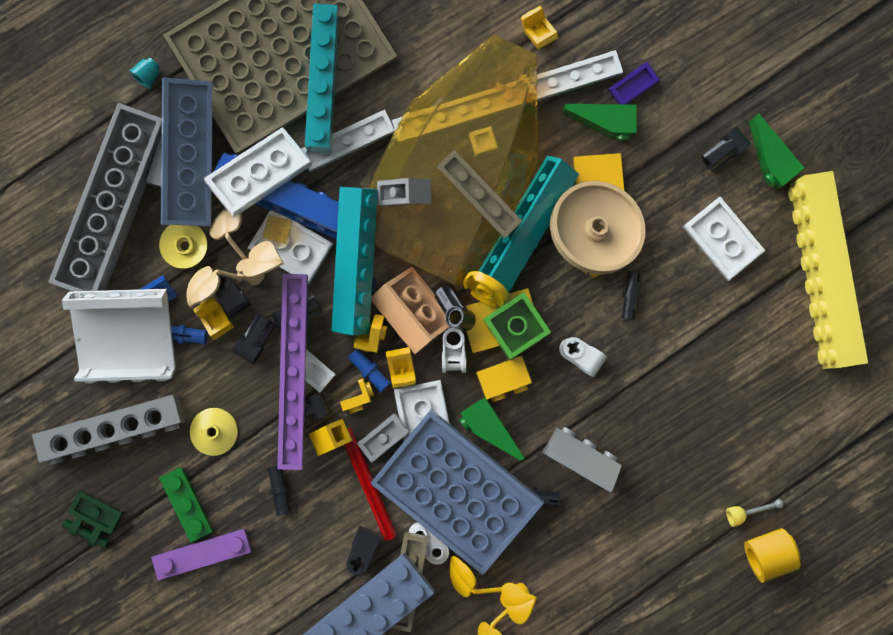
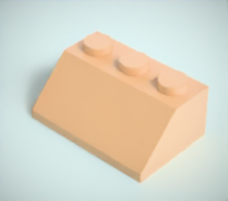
(411, 309)

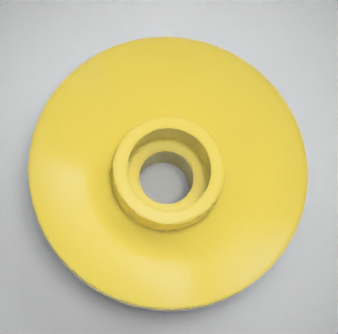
(172, 241)
(225, 428)

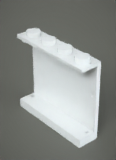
(122, 335)

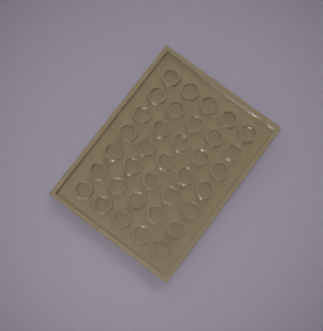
(262, 60)

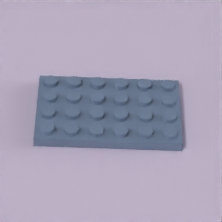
(457, 492)

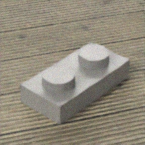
(383, 437)

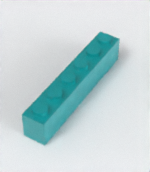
(322, 78)
(535, 210)
(354, 260)

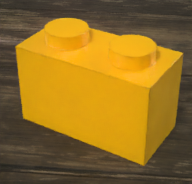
(504, 378)

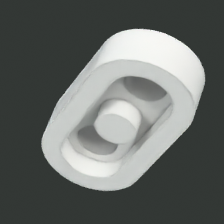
(433, 543)

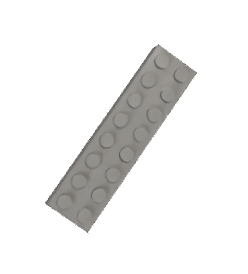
(108, 202)

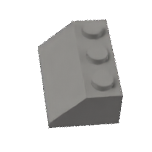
(583, 458)

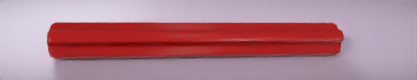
(372, 494)

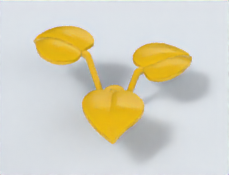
(513, 597)

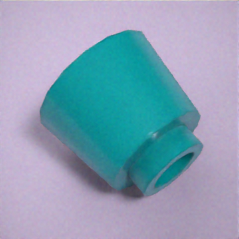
(145, 72)

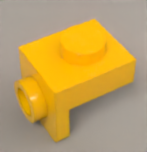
(538, 28)
(213, 318)
(371, 341)
(401, 367)
(355, 404)

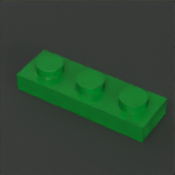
(186, 504)

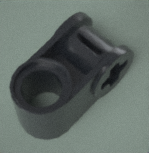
(232, 297)
(363, 546)

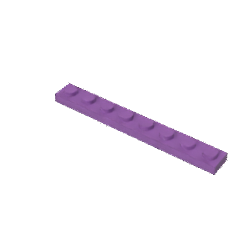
(292, 371)

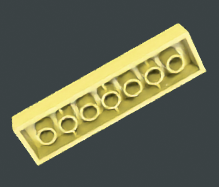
(827, 271)

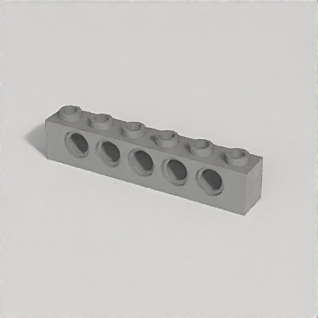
(48, 441)

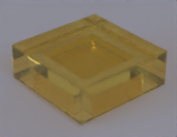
(277, 229)

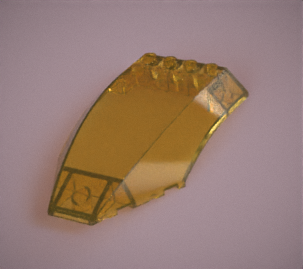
(491, 120)

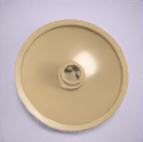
(597, 227)

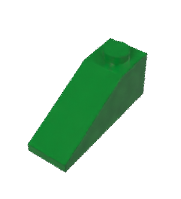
(611, 120)
(774, 157)
(486, 424)

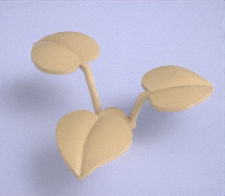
(261, 260)

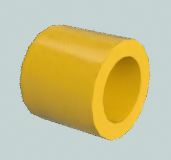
(772, 555)

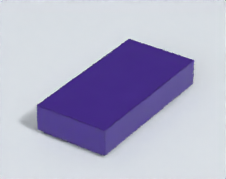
(634, 84)

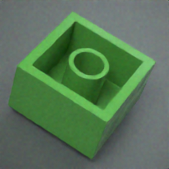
(516, 326)

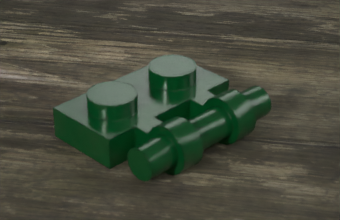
(95, 512)

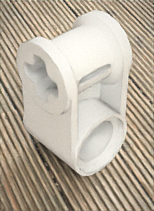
(453, 353)
(585, 358)

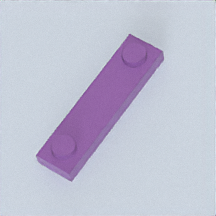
(201, 554)

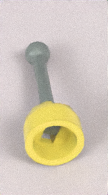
(737, 515)

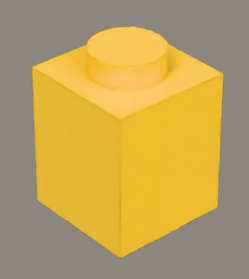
(330, 437)

